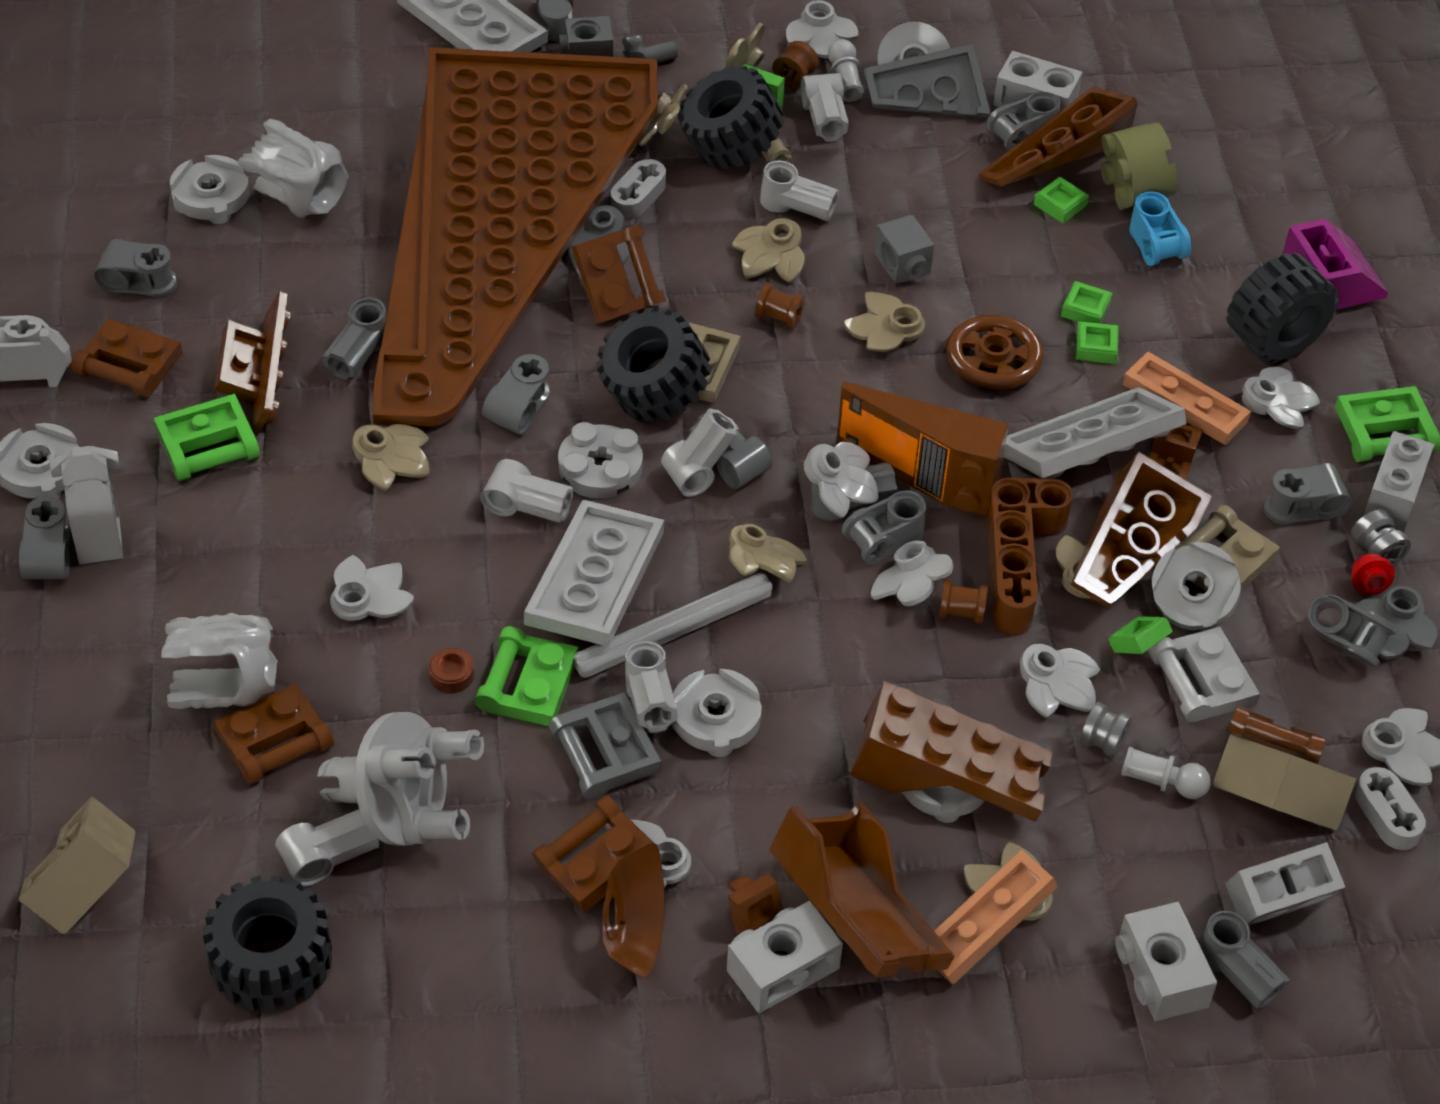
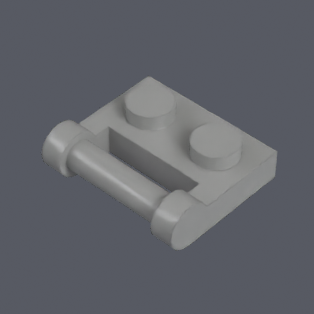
(1214, 669)

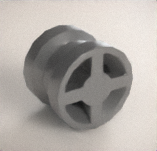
(1105, 729)

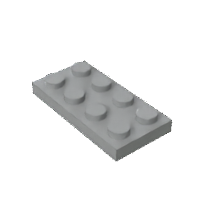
(479, 24)
(1093, 432)
(594, 573)

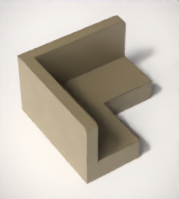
(1284, 782)
(85, 863)

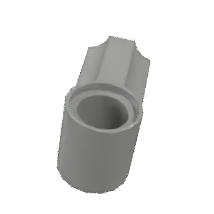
(825, 98)
(786, 190)
(691, 460)
(514, 488)
(649, 686)
(314, 851)

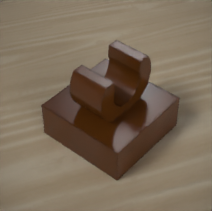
(754, 902)

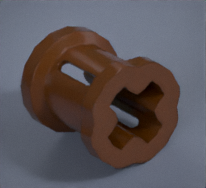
(780, 305)
(963, 601)

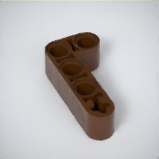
(1014, 515)

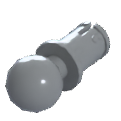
(843, 60)
(1190, 779)

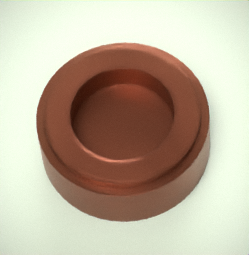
(451, 670)

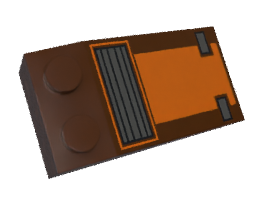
(928, 445)

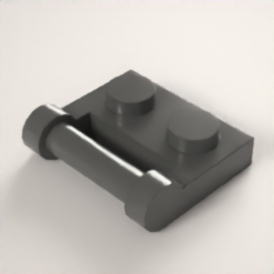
(618, 738)

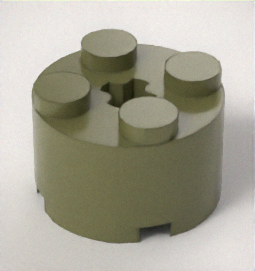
(1138, 163)

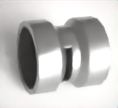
(1378, 536)

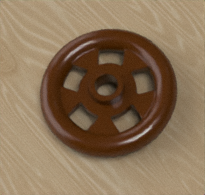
(994, 352)

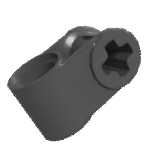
(1023, 116)
(133, 267)
(518, 394)
(1311, 494)
(886, 525)
(45, 541)
(1353, 629)

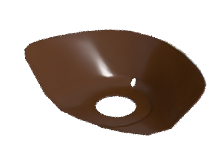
(639, 901)

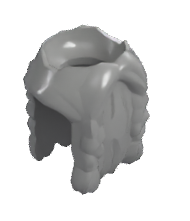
(296, 170)
(217, 635)

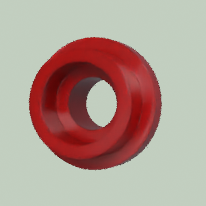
(1372, 574)

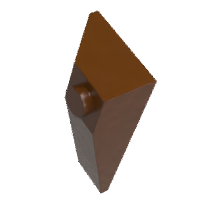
(1065, 137)
(1137, 525)

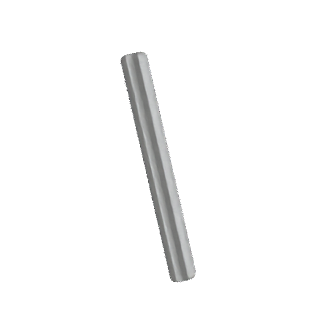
(675, 623)

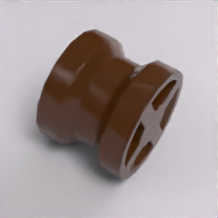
(796, 61)

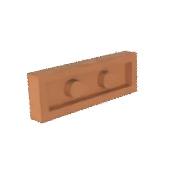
(1203, 406)
(993, 912)

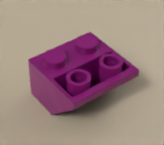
(1337, 260)

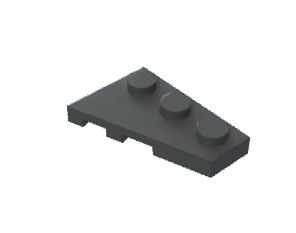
(930, 83)

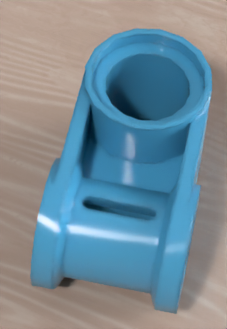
(1158, 229)

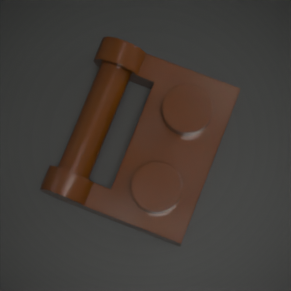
(606, 278)
(131, 349)
(269, 724)
(1263, 731)
(588, 873)

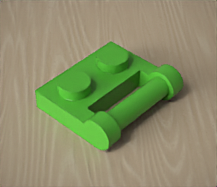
(1382, 413)
(202, 427)
(540, 683)

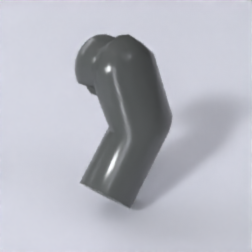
(661, 52)

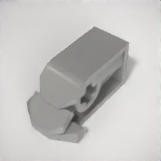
(31, 350)
(91, 502)

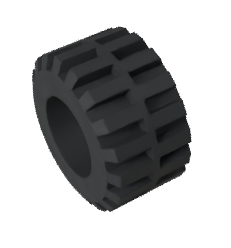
(731, 117)
(1282, 308)
(639, 344)
(275, 975)

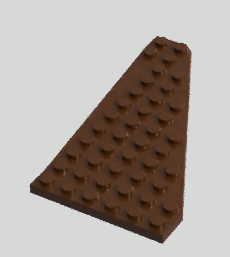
(496, 193)

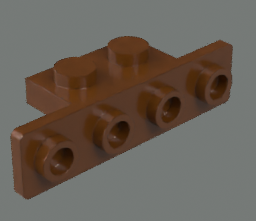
(251, 362)

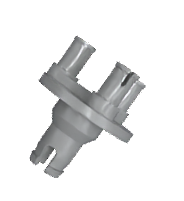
(403, 779)

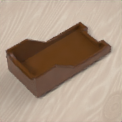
(930, 745)
(852, 881)

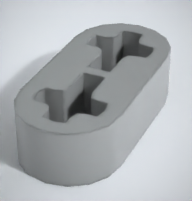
(645, 192)
(1394, 806)

